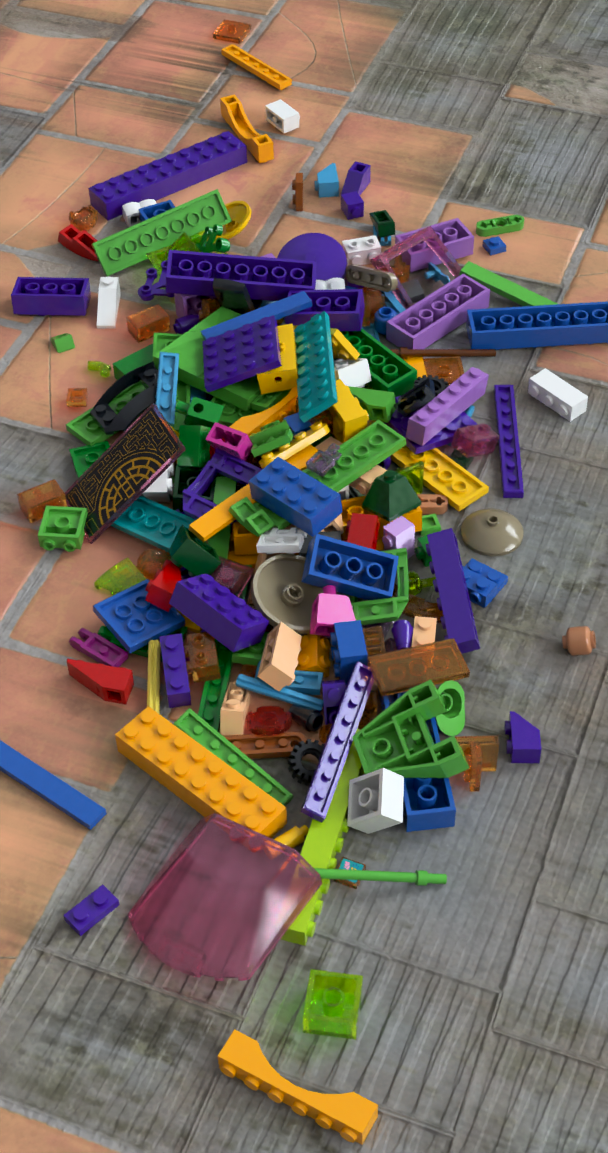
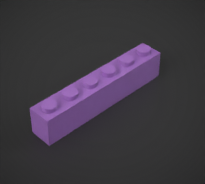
(446, 406)

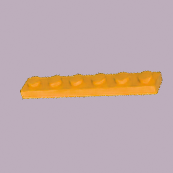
(256, 67)

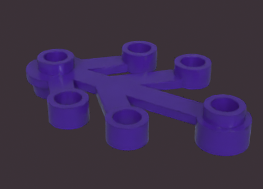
(150, 290)

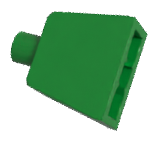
(200, 412)

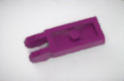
(99, 648)

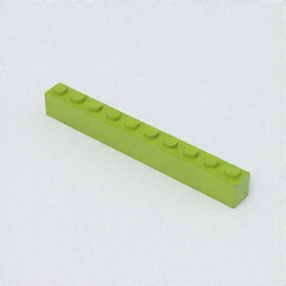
(322, 845)

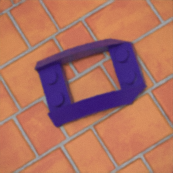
(221, 463)

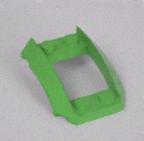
(389, 608)

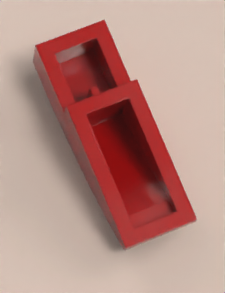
(78, 242)

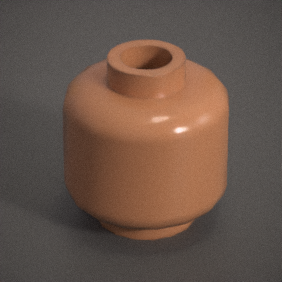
(579, 640)

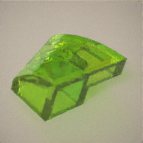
(120, 577)

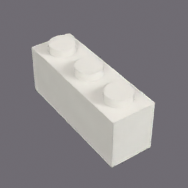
(557, 394)

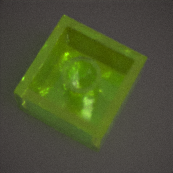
(333, 1004)

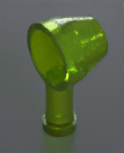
(416, 584)

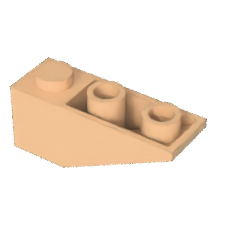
(234, 710)

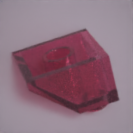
(232, 575)

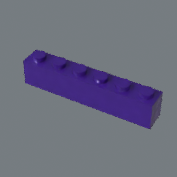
(452, 589)

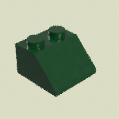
(193, 554)

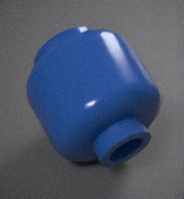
(381, 317)

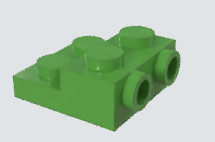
(62, 528)

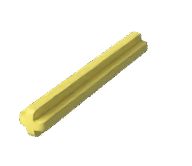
(153, 680)

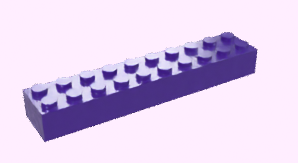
(168, 174)

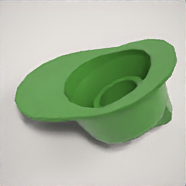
(453, 698)

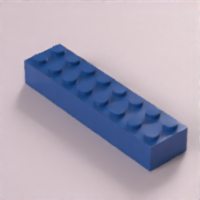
(538, 326)
(426, 801)

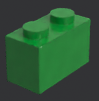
(196, 446)

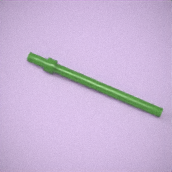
(420, 877)

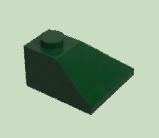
(391, 496)

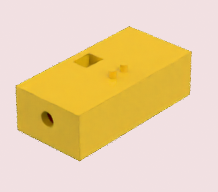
(285, 376)

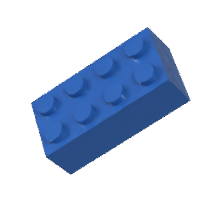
(295, 496)
(350, 568)

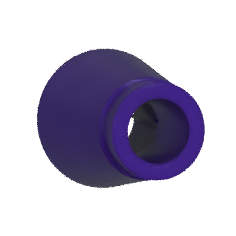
(402, 634)

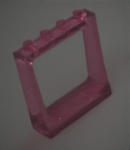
(428, 235)

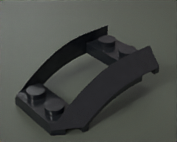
(107, 418)

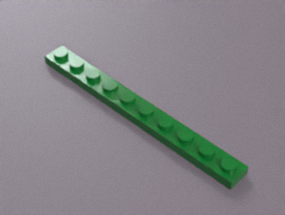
(215, 690)

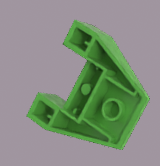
(402, 742)

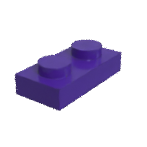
(91, 910)

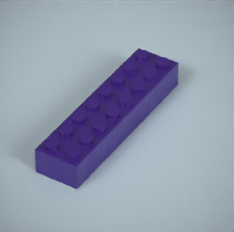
(263, 276)

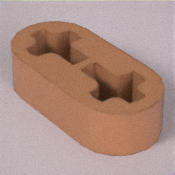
(430, 501)

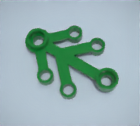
(222, 245)

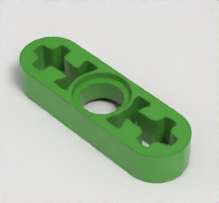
(509, 224)

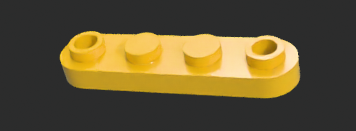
(300, 442)

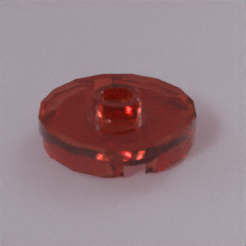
(268, 721)

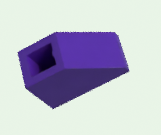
(357, 178)
(332, 695)
(523, 741)

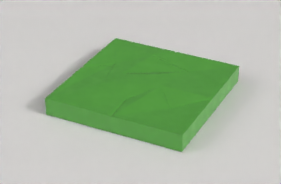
(192, 366)

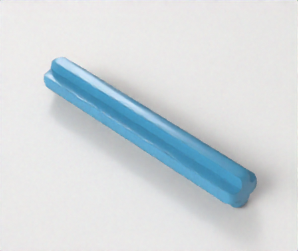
(284, 694)

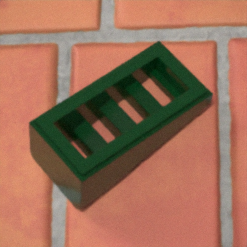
(383, 223)

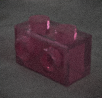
(475, 440)

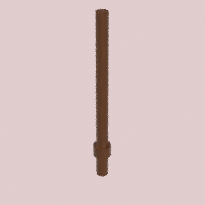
(404, 352)

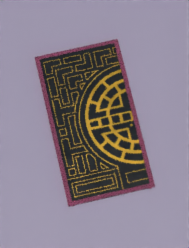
(124, 471)

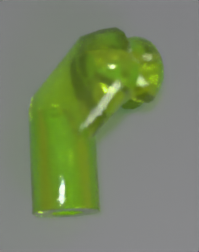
(100, 366)

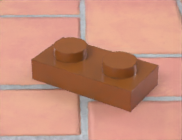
(297, 185)

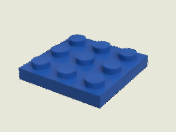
(136, 620)

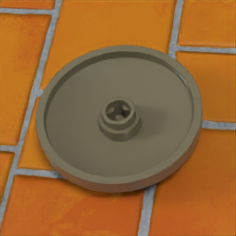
(282, 595)

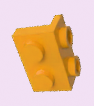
(314, 654)

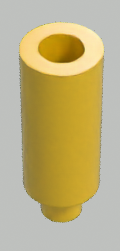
(293, 836)

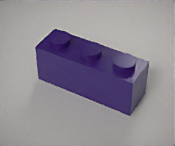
(175, 670)

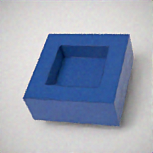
(494, 245)

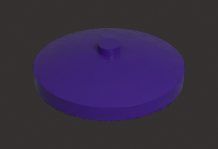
(320, 248)

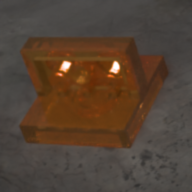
(481, 756)

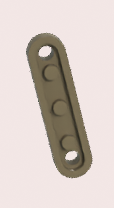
(371, 278)

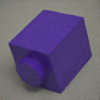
(352, 205)

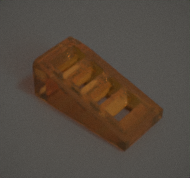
(374, 636)

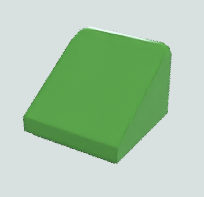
(62, 342)

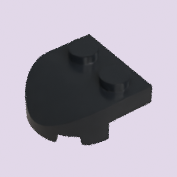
(416, 398)

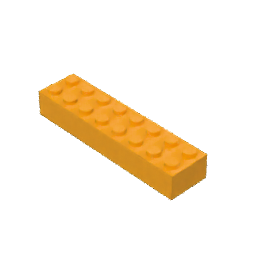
(197, 774)

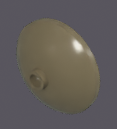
(492, 532)

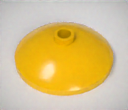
(240, 215)

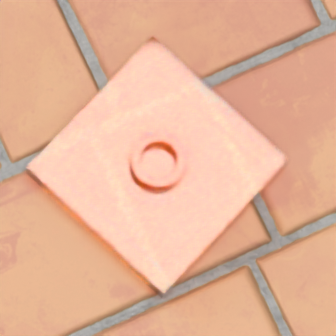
(232, 31)

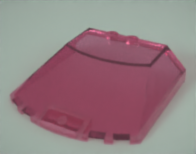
(223, 900)

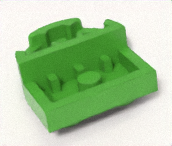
(270, 437)

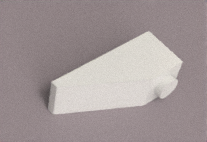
(108, 302)

